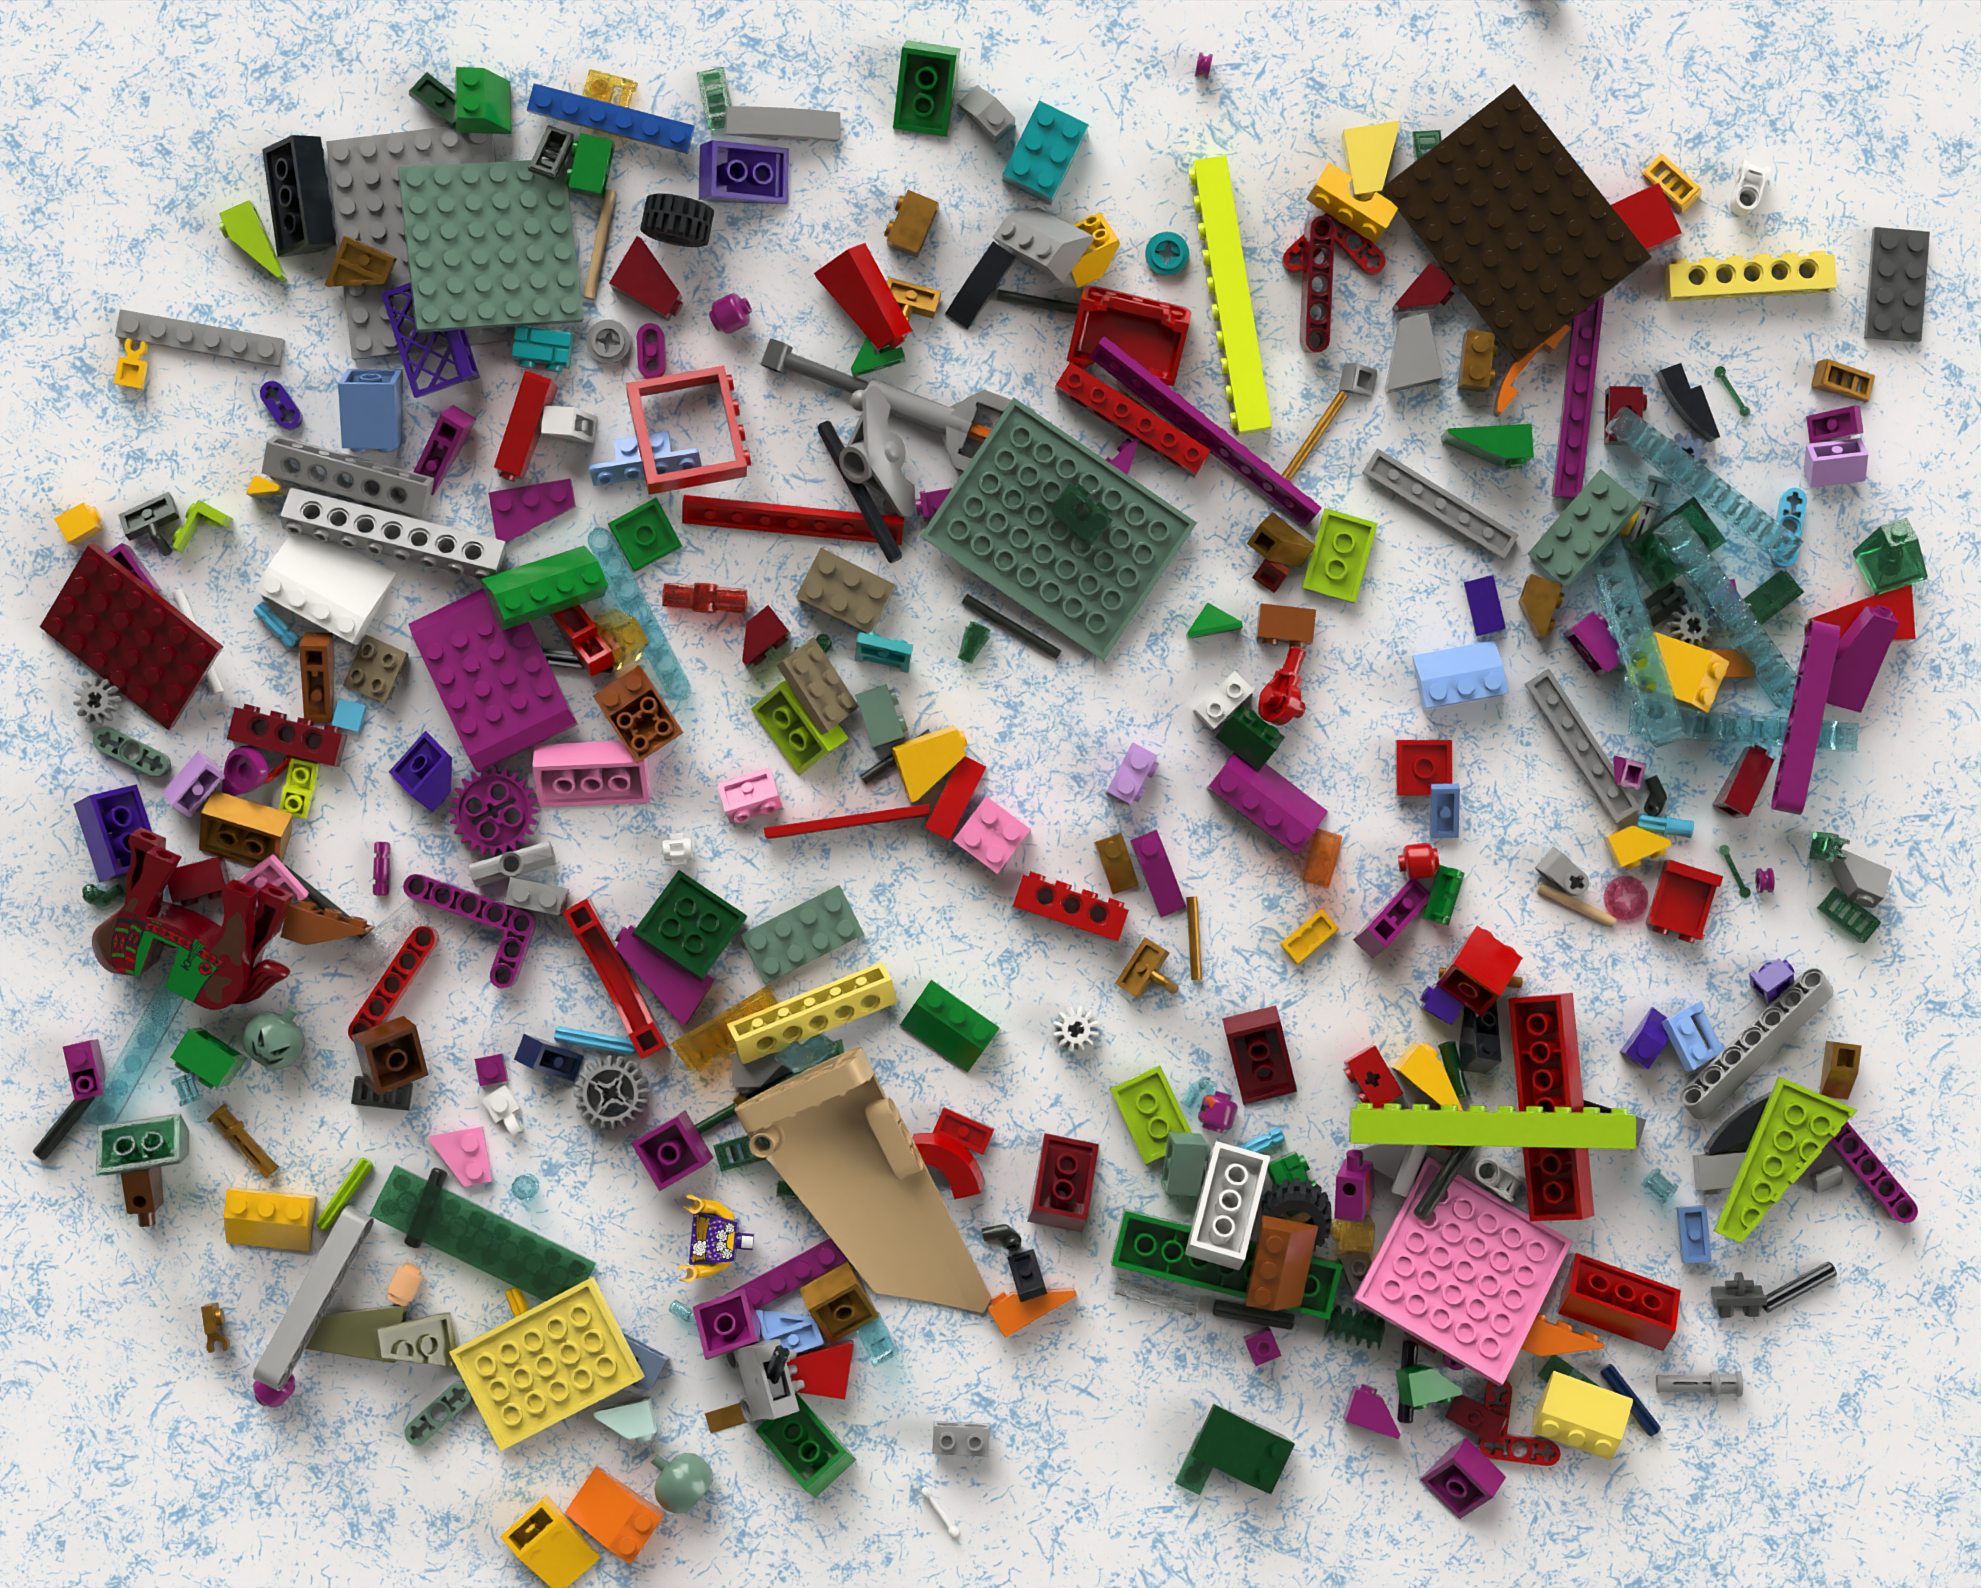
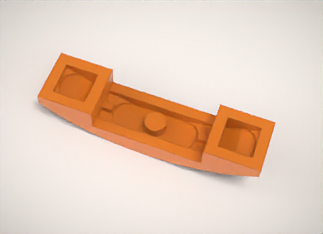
(1506, 392)

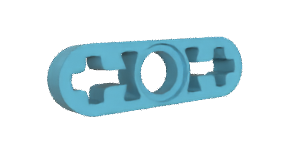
(1785, 506)

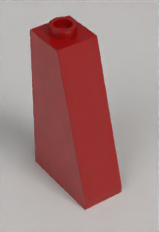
(865, 296)
(524, 425)
(1897, 600)

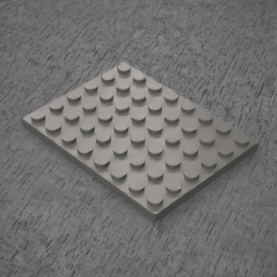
(371, 212)

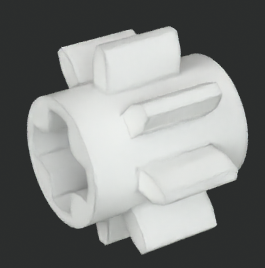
(677, 849)

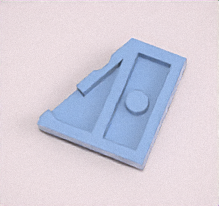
(794, 1331)

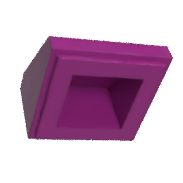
(1628, 772)

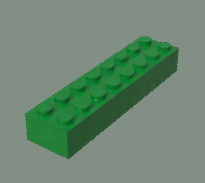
(1159, 1248)

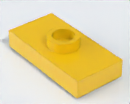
(1309, 936)

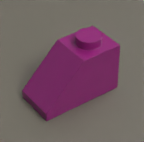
(1370, 1411)

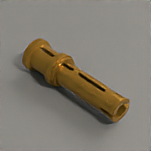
(234, 1131)

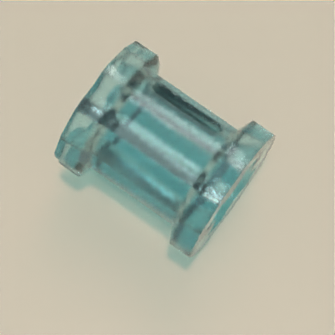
(187, 1089)
(529, 1179)
(1659, 1185)

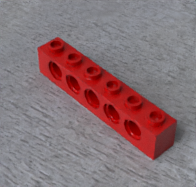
(1132, 419)

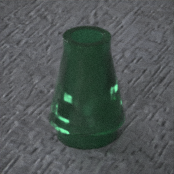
(973, 641)

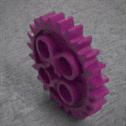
(506, 833)

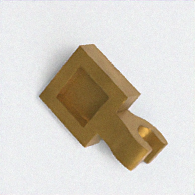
(212, 1321)

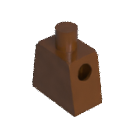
(143, 1194)

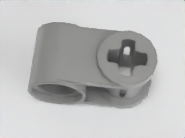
(1559, 869)

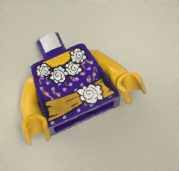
(713, 1239)

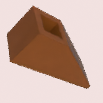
(312, 925)

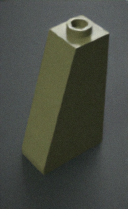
(351, 1331)

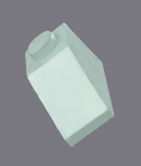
(630, 1419)

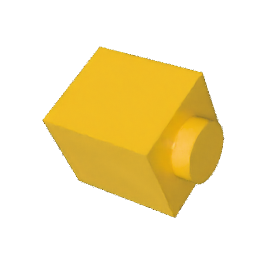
(79, 523)

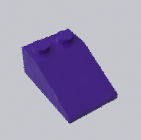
(743, 173)

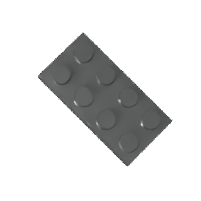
(1896, 284)

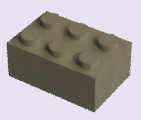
(845, 592)

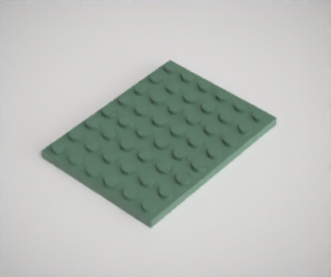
(1007, 536)

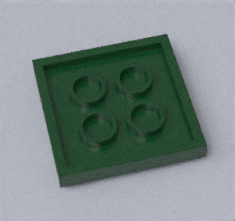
(689, 926)

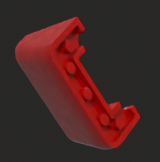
(1140, 326)

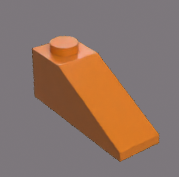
(1013, 1315)

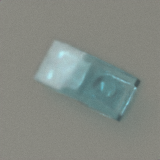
(803, 1056)

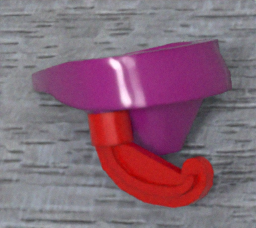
(248, 770)

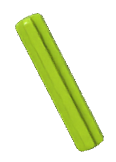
(344, 1194)

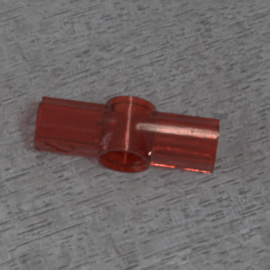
(704, 597)

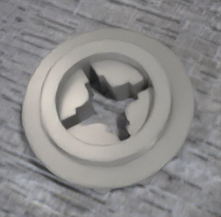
(601, 331)

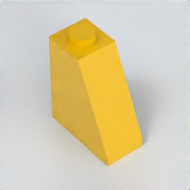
(928, 759)

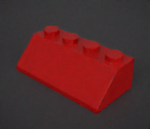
(1620, 1302)

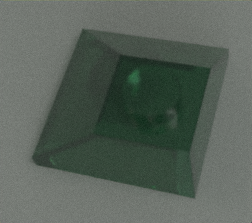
(1891, 557)

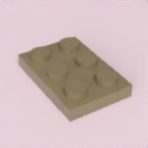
(817, 686)

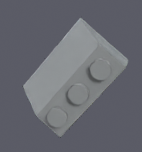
(1043, 241)

